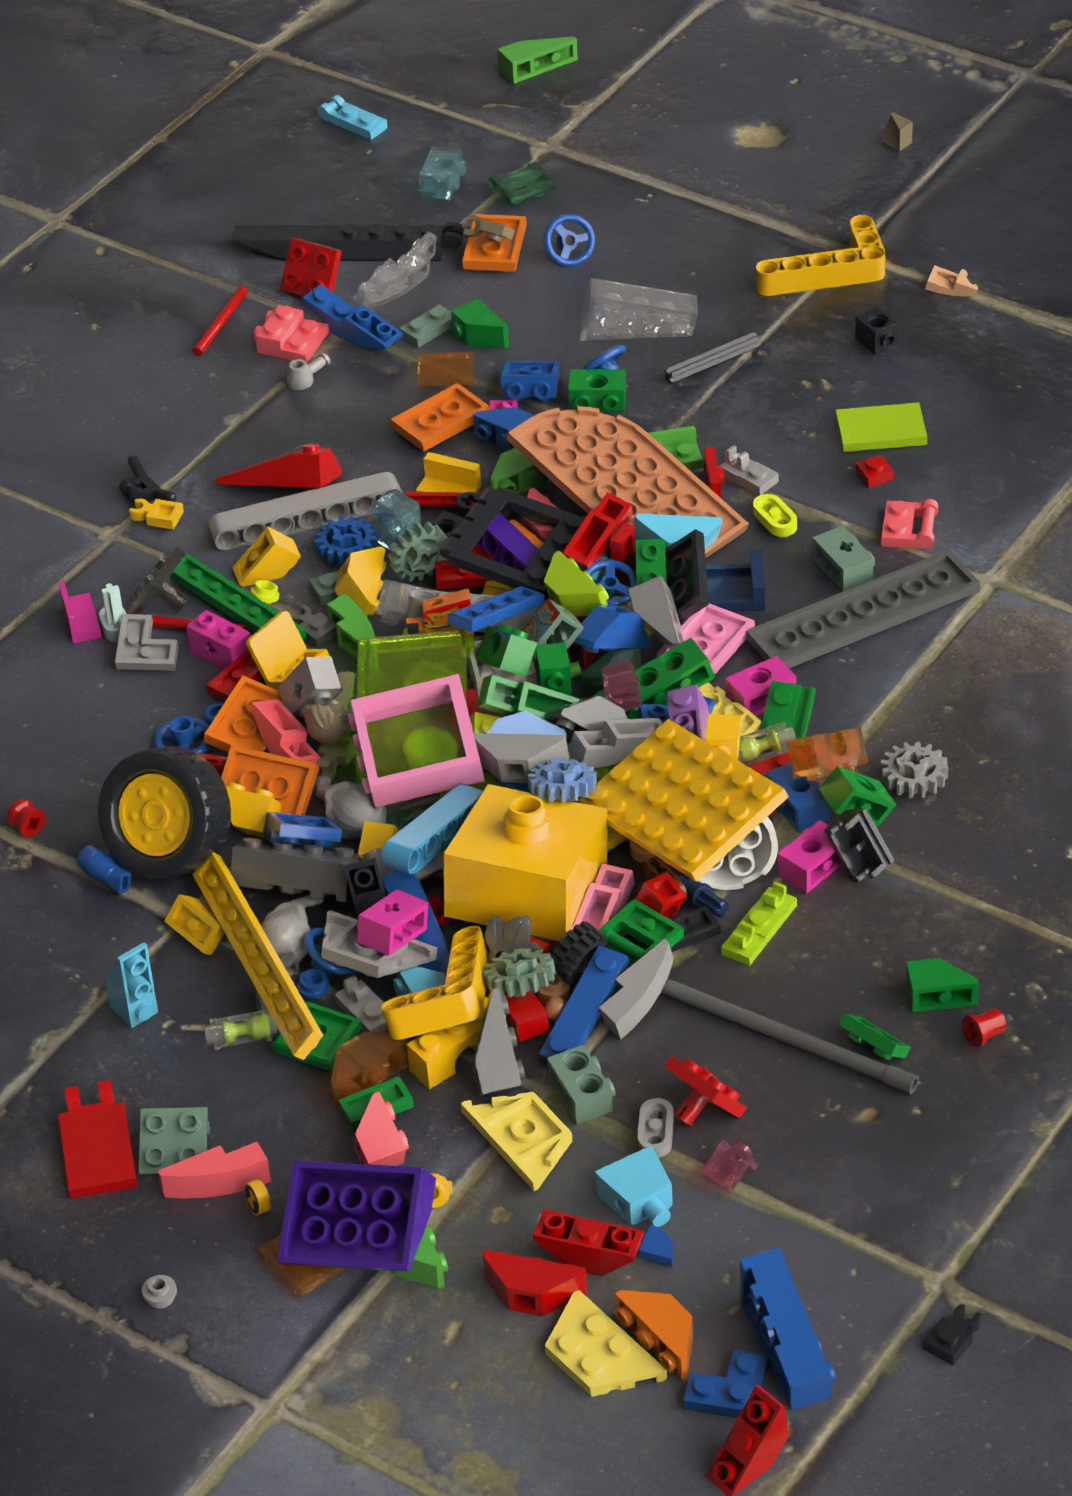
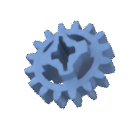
(562, 780)

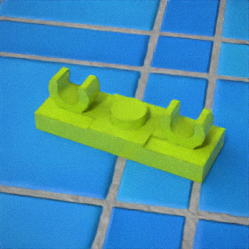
(759, 925)

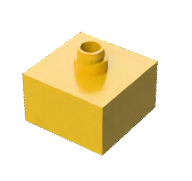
(524, 859)

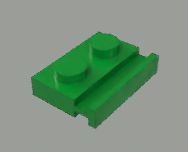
(789, 704)

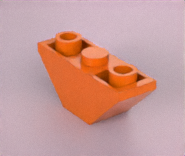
(659, 1326)

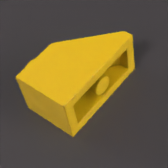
(266, 558)

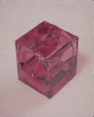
(622, 685)

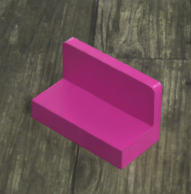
(80, 616)

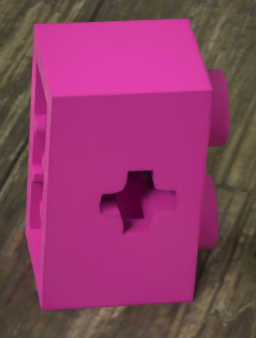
(216, 639)
(392, 922)

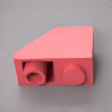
(377, 1136)

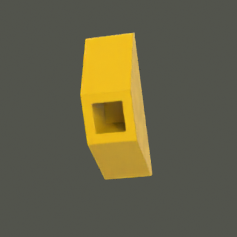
(361, 578)

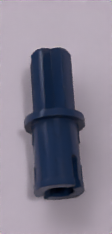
(702, 895)

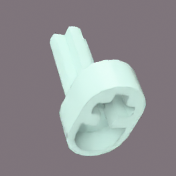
(111, 613)

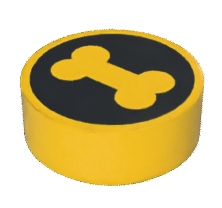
(257, 1197)

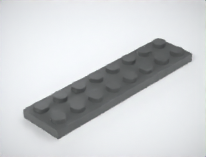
(864, 610)

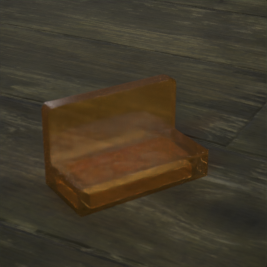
(446, 369)

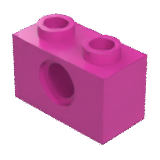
(753, 684)
(808, 858)

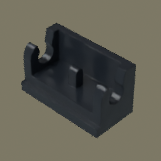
(859, 844)

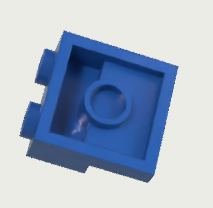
(530, 380)
(301, 829)

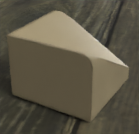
(897, 132)

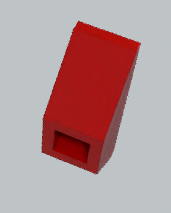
(587, 1242)
(532, 1283)
(751, 1443)

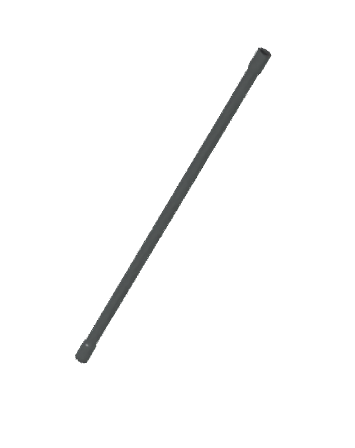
(887, 1074)

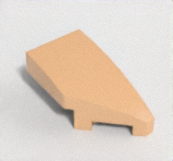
(950, 283)

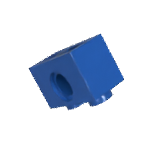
(805, 801)

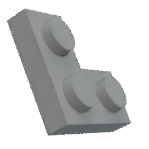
(139, 651)

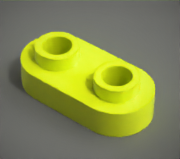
(775, 515)

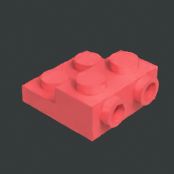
(289, 334)

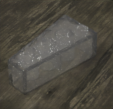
(635, 311)

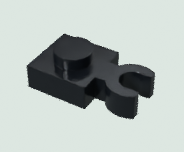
(951, 1338)

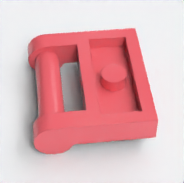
(900, 521)

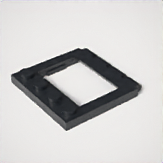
(479, 518)

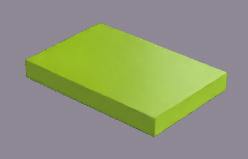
(881, 427)

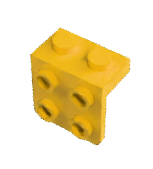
(279, 649)

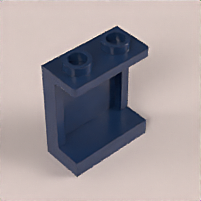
(738, 585)

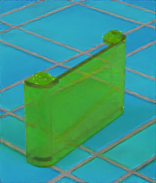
(402, 661)

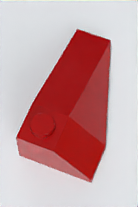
(299, 468)

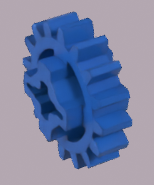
(344, 539)

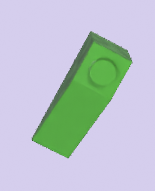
(533, 57)

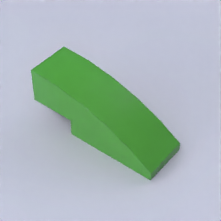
(350, 623)

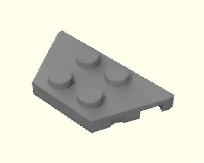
(342, 948)

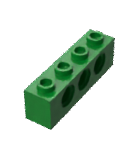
(673, 670)

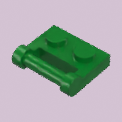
(644, 926)

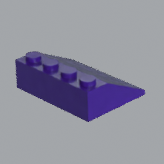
(355, 1215)

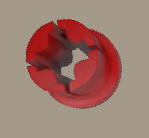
(983, 1026)

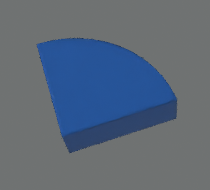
(657, 1247)

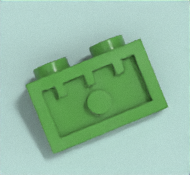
(682, 445)

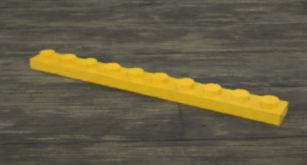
(258, 957)

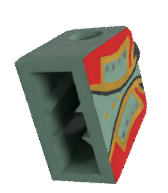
(552, 625)

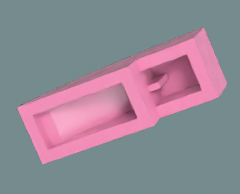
(606, 896)

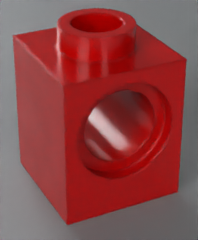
(662, 895)

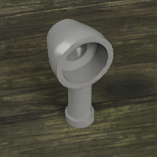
(300, 375)

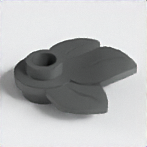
(508, 936)

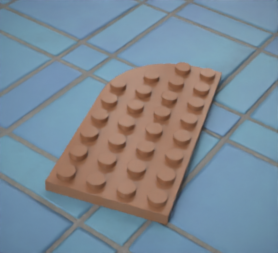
(602, 454)

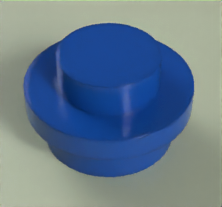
(313, 984)

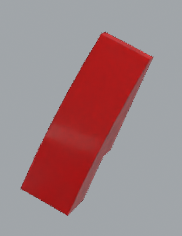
(596, 530)
(525, 1015)

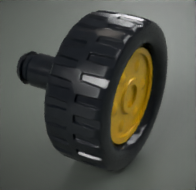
(164, 812)

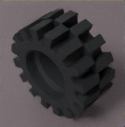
(577, 950)

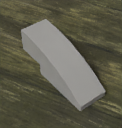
(611, 743)
(638, 990)

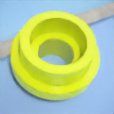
(265, 591)

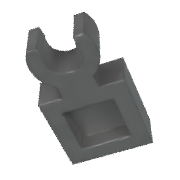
(318, 627)

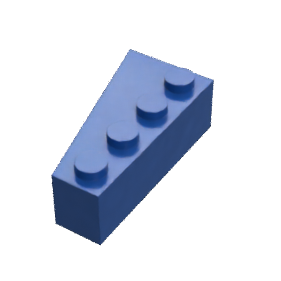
(784, 1329)

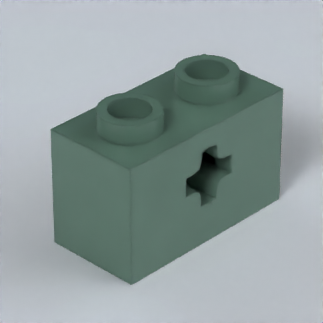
(843, 558)

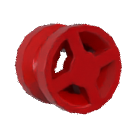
(26, 818)

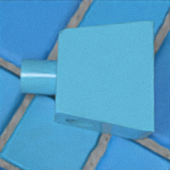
(636, 1188)

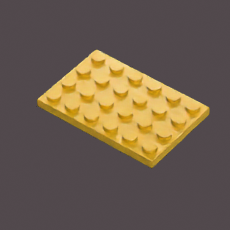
(684, 799)

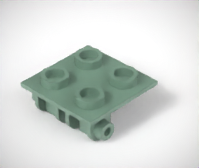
(171, 1136)

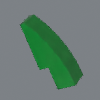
(511, 697)

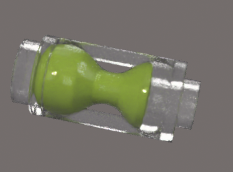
(775, 740)
(255, 1026)

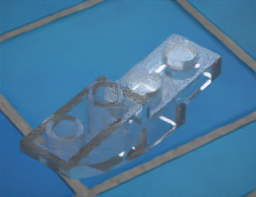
(399, 277)

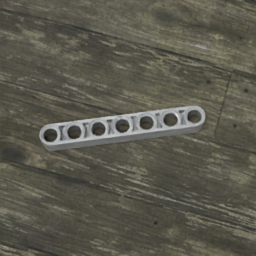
(301, 510)

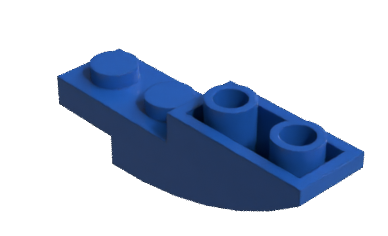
(354, 325)

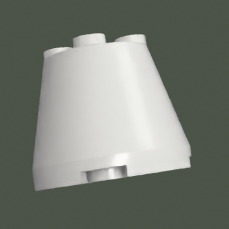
(746, 860)

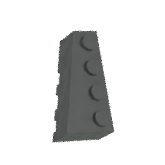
(292, 868)

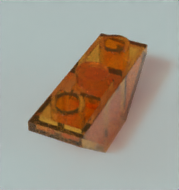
(366, 1063)

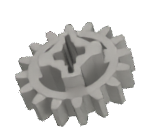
(914, 769)

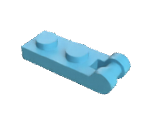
(352, 118)

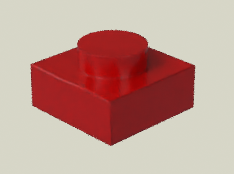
(874, 471)

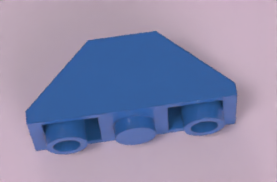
(495, 424)
(612, 628)

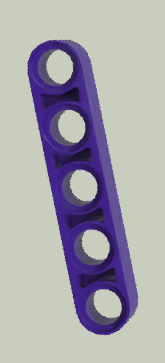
(508, 545)

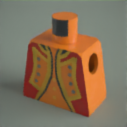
(437, 611)

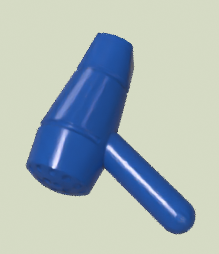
(104, 868)

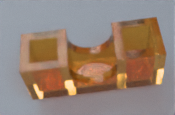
(821, 753)

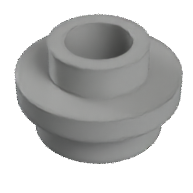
(159, 1291)

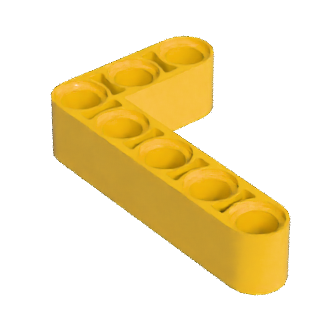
(828, 269)
(449, 1004)

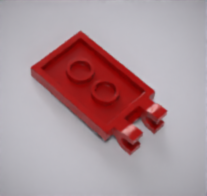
(96, 1144)

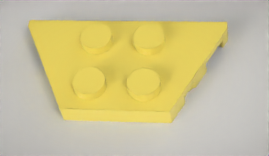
(522, 1133)
(598, 1351)

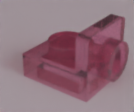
(728, 1164)

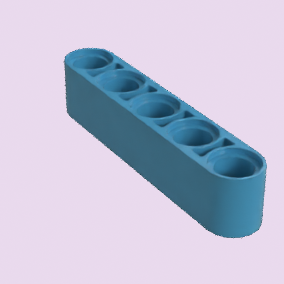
(430, 831)

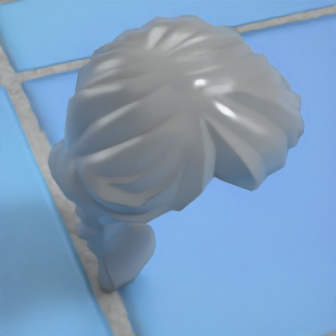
(348, 806)
(288, 925)

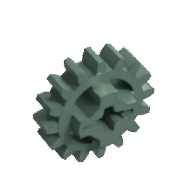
(417, 551)
(519, 972)

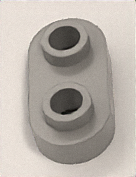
(656, 1126)

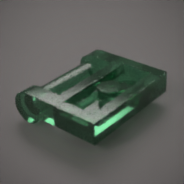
(523, 183)

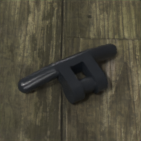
(143, 486)

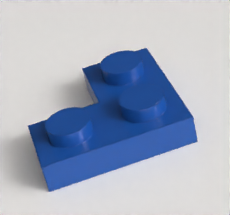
(728, 1394)

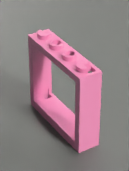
(425, 779)

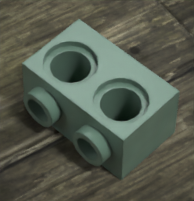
(580, 1084)

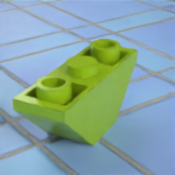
(572, 587)

